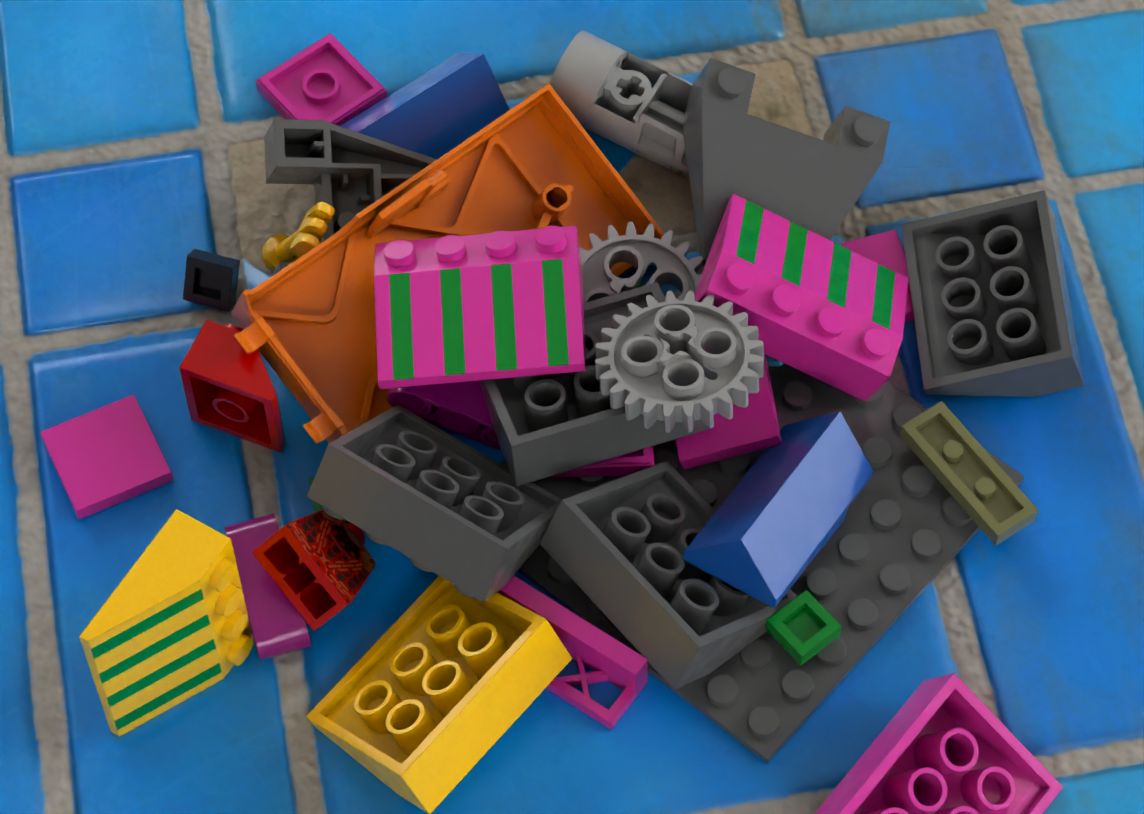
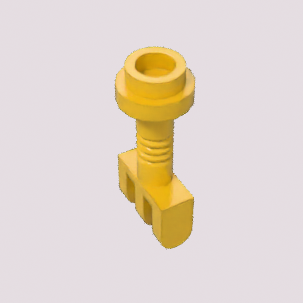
(290, 248)

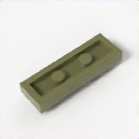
(968, 473)

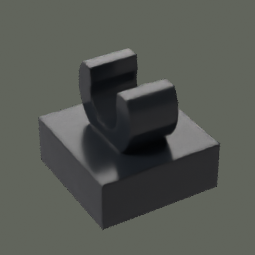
(211, 279)

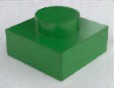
(803, 627)

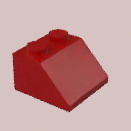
(231, 388)

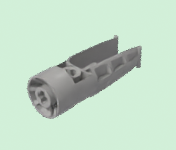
(625, 99)

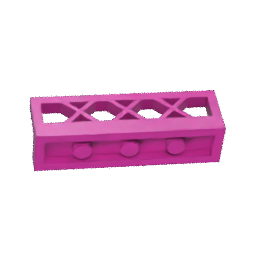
(589, 648)

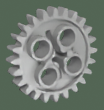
(641, 253)
(679, 361)

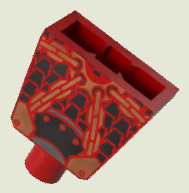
(317, 564)

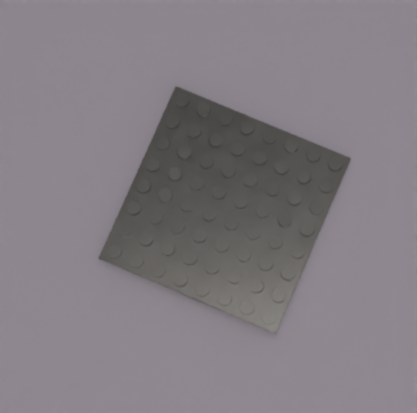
(865, 576)

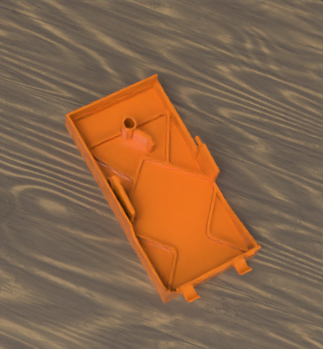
(512, 175)

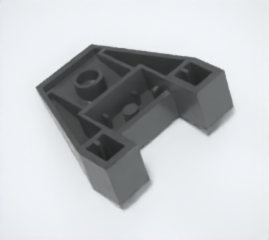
(341, 164)
(770, 164)

